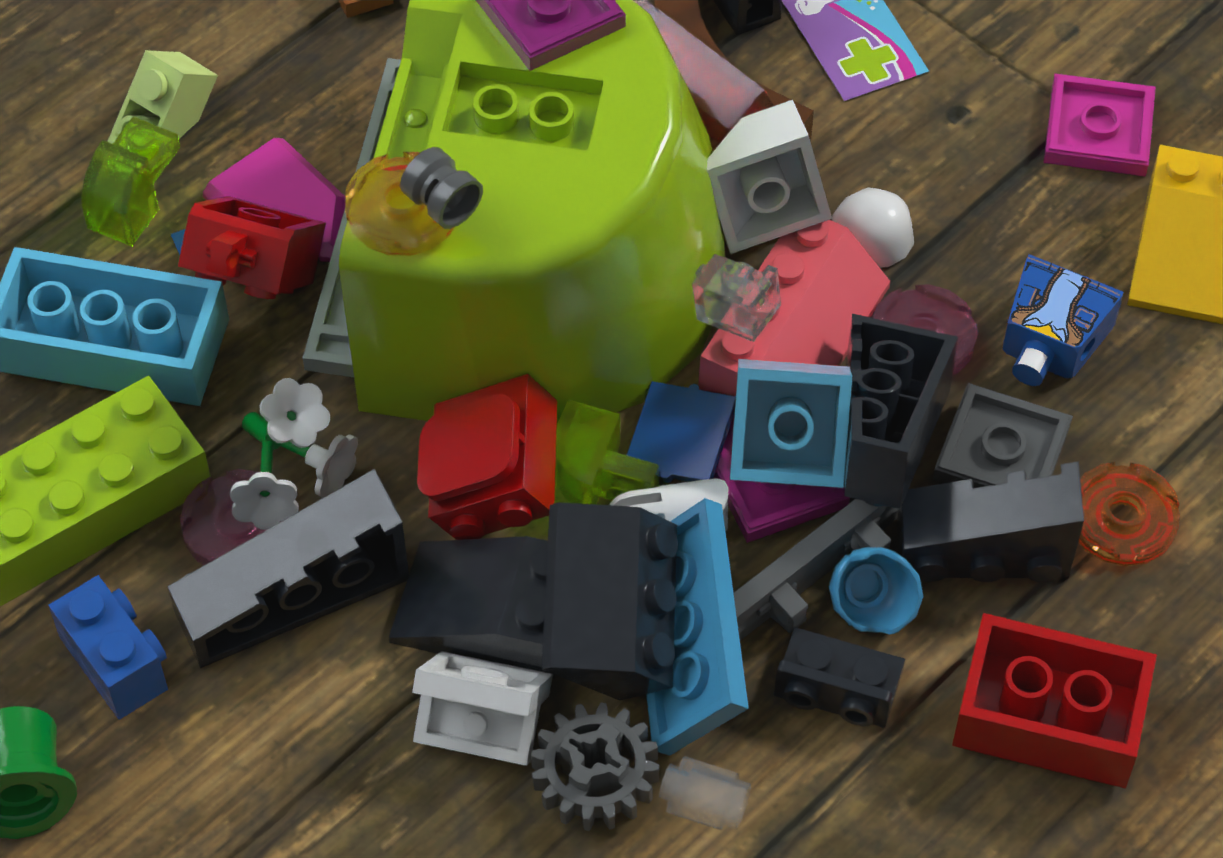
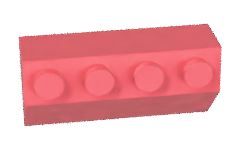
(821, 283)

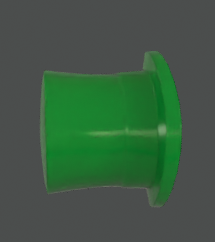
(32, 785)

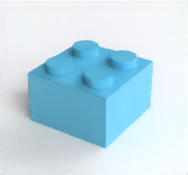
(791, 423)

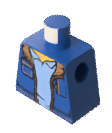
(1057, 321)

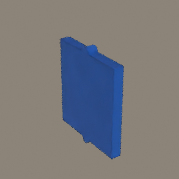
(682, 431)

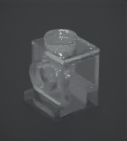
(736, 296)

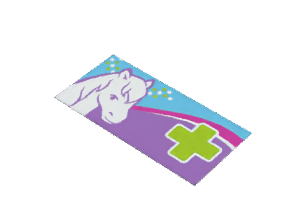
(857, 43)

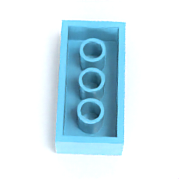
(109, 324)

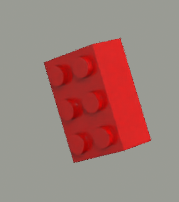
(1055, 700)

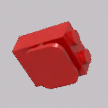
(490, 458)

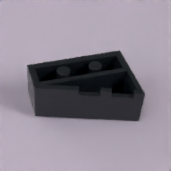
(994, 529)

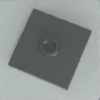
(998, 437)

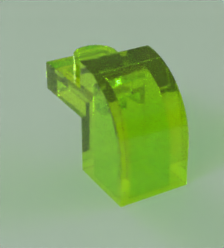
(121, 179)
(589, 458)

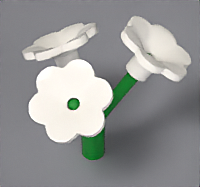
(292, 422)

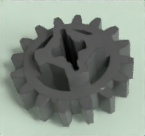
(598, 774)

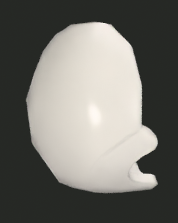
(879, 223)

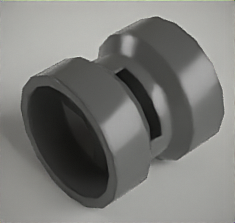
(435, 182)

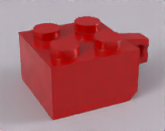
(251, 246)

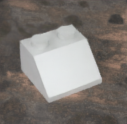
(766, 178)

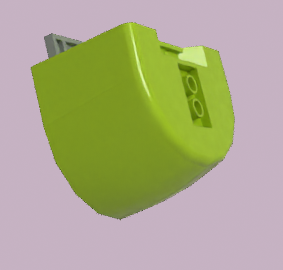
(580, 232)

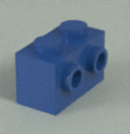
(109, 645)

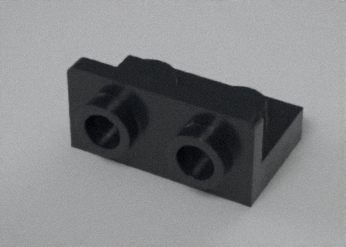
(838, 678)

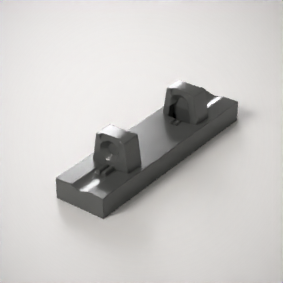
(778, 587)

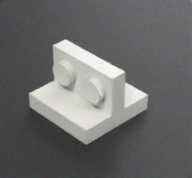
(479, 706)

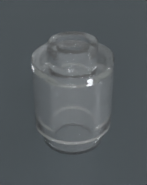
(705, 793)

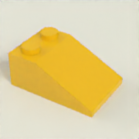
(1182, 237)

